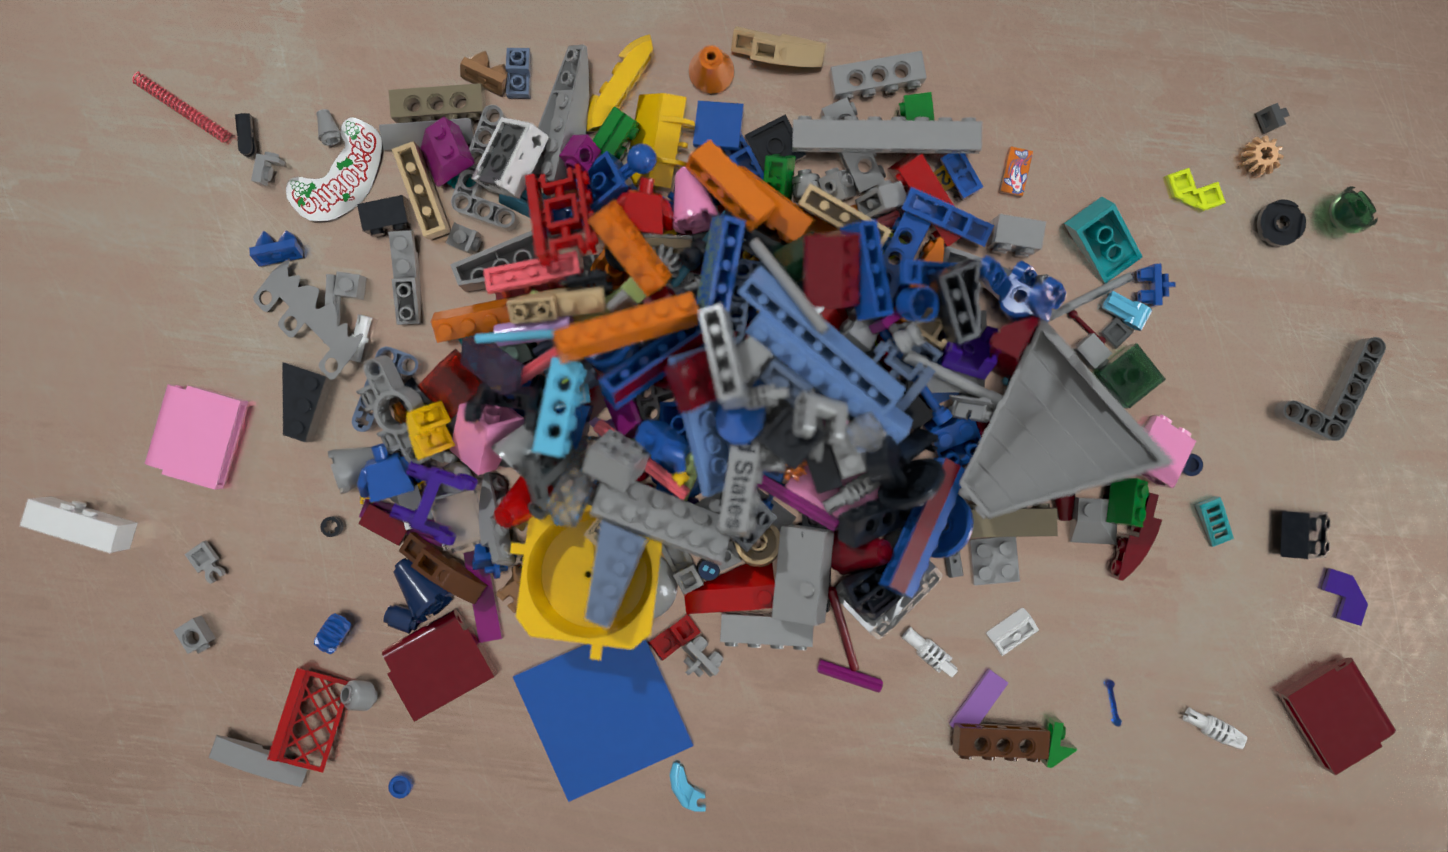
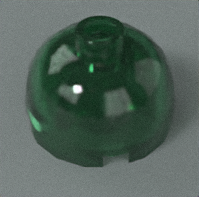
(1352, 211)

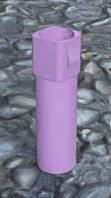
(562, 321)

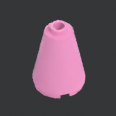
(692, 204)

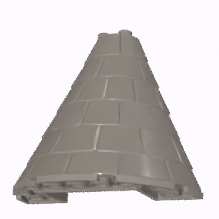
(1054, 434)

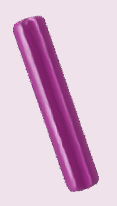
(849, 676)

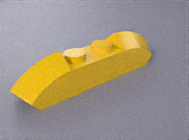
(625, 75)

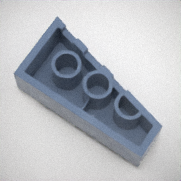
(613, 569)

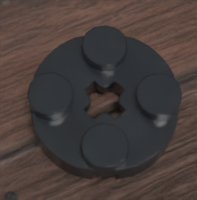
(1291, 214)

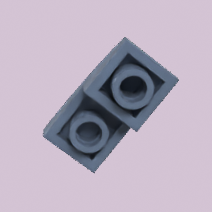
(518, 72)

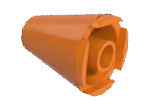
(711, 70)

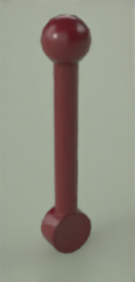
(1074, 315)

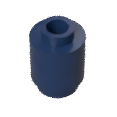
(400, 619)

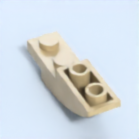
(778, 49)
(556, 303)

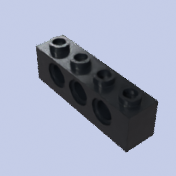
(869, 522)

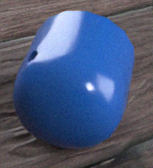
(915, 301)

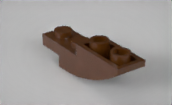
(442, 571)

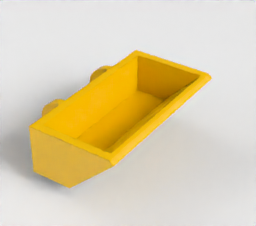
(661, 127)

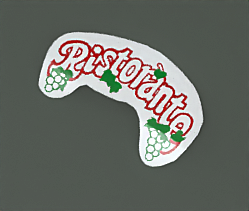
(348, 177)

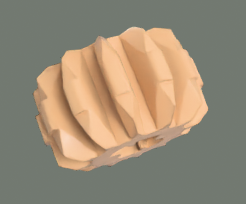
(1256, 150)

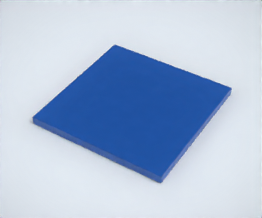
(602, 715)

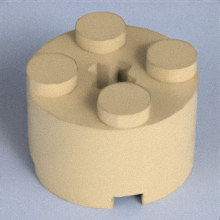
(767, 553)

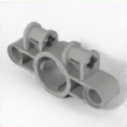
(383, 386)

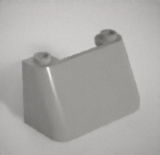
(896, 613)

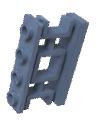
(900, 367)

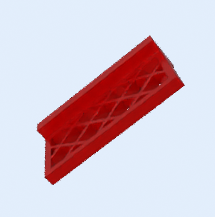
(289, 716)

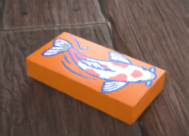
(1016, 171)

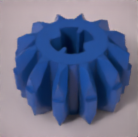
(332, 633)

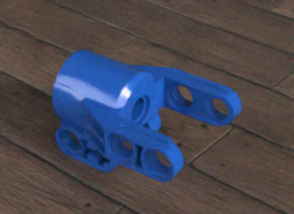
(1019, 285)

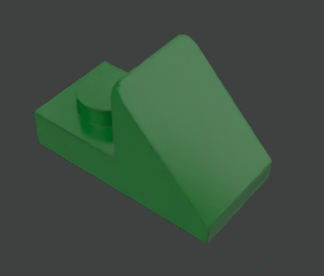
(1057, 750)

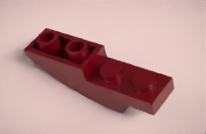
(1136, 546)

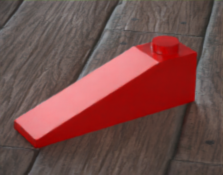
(734, 590)

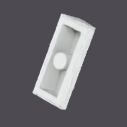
(1012, 631)

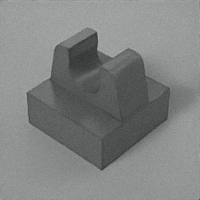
(1272, 117)

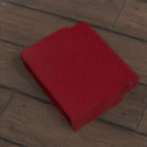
(437, 664)
(1338, 714)

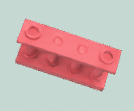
(528, 275)

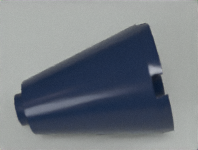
(419, 592)

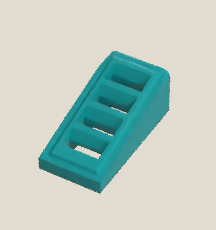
(1202, 508)

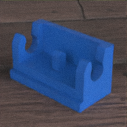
(962, 174)

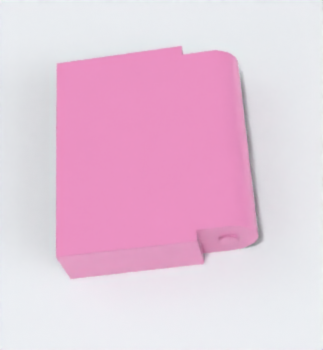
(196, 435)

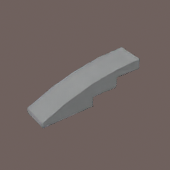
(253, 759)

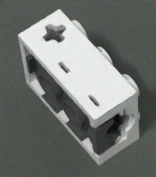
(510, 157)

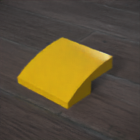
(429, 430)

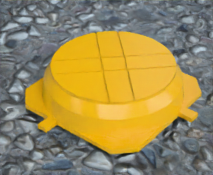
(558, 582)

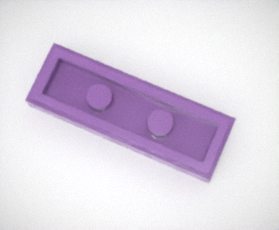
(980, 699)

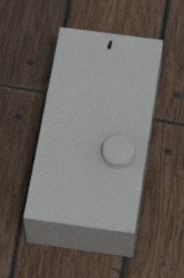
(802, 574)

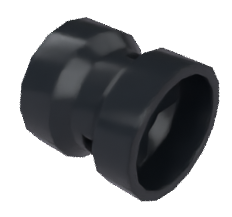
(693, 255)

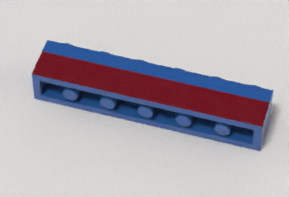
(648, 365)
(921, 535)

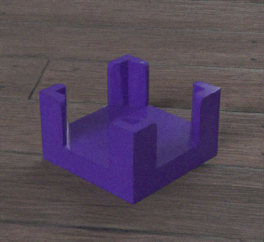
(971, 356)

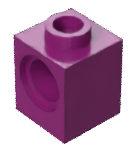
(580, 150)

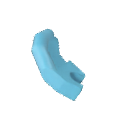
(685, 793)

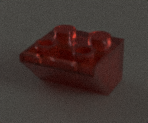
(450, 383)

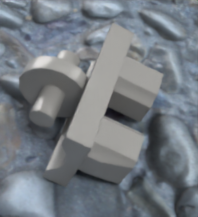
(694, 651)

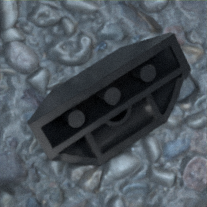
(866, 593)

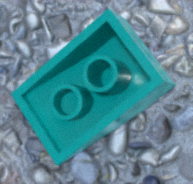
(1104, 239)

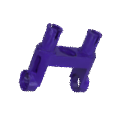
(434, 477)

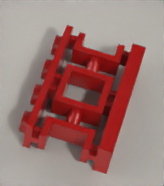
(543, 218)

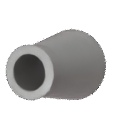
(327, 128)

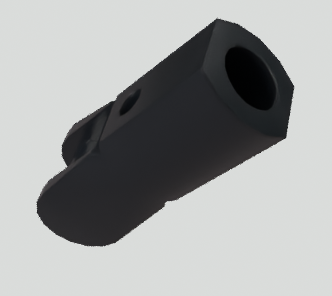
(245, 134)

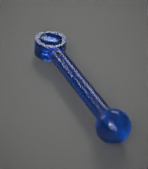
(1110, 685)

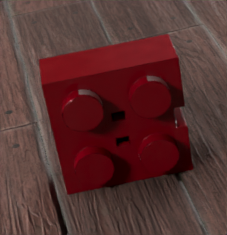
(692, 381)

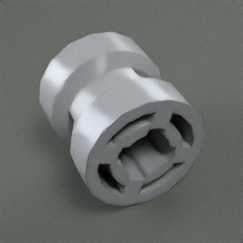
(909, 337)

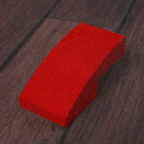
(674, 637)

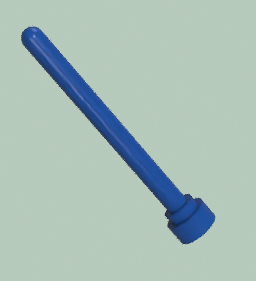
(939, 413)

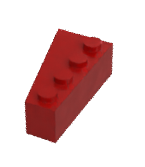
(916, 173)

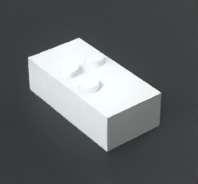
(78, 524)

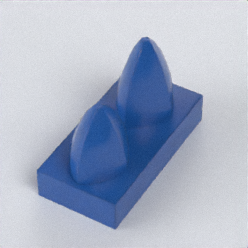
(271, 252)

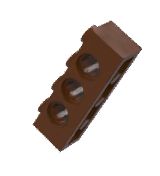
(966, 734)

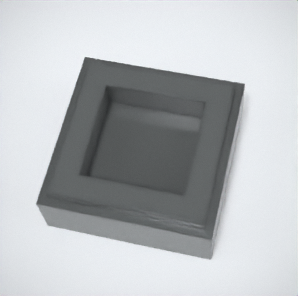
(1115, 332)

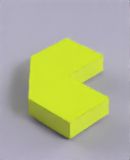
(1184, 190)

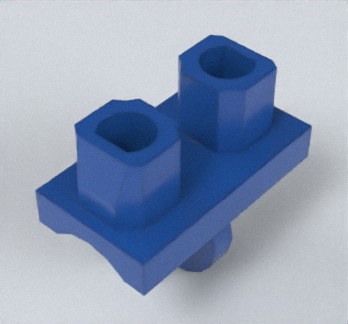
(1157, 285)
(483, 560)

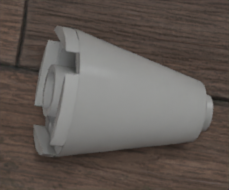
(515, 446)
(347, 466)

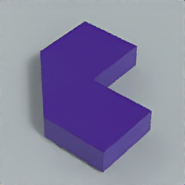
(1353, 602)

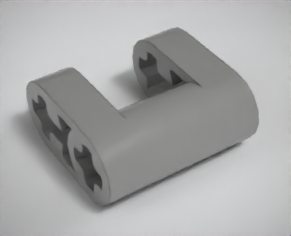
(834, 412)

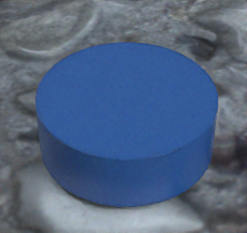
(400, 786)

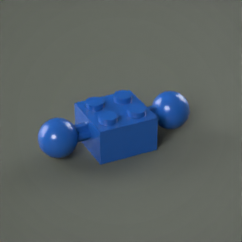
(612, 178)

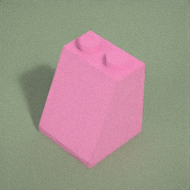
(475, 440)
(1175, 443)

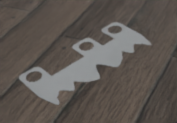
(302, 307)

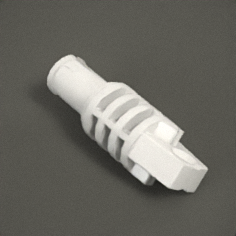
(930, 652)
(1216, 729)

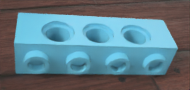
(553, 395)

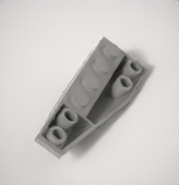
(565, 112)

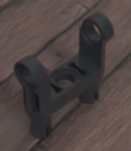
(526, 399)

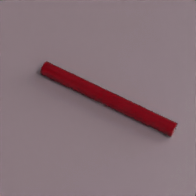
(843, 630)

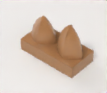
(476, 71)

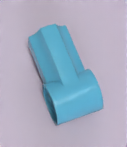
(1132, 313)

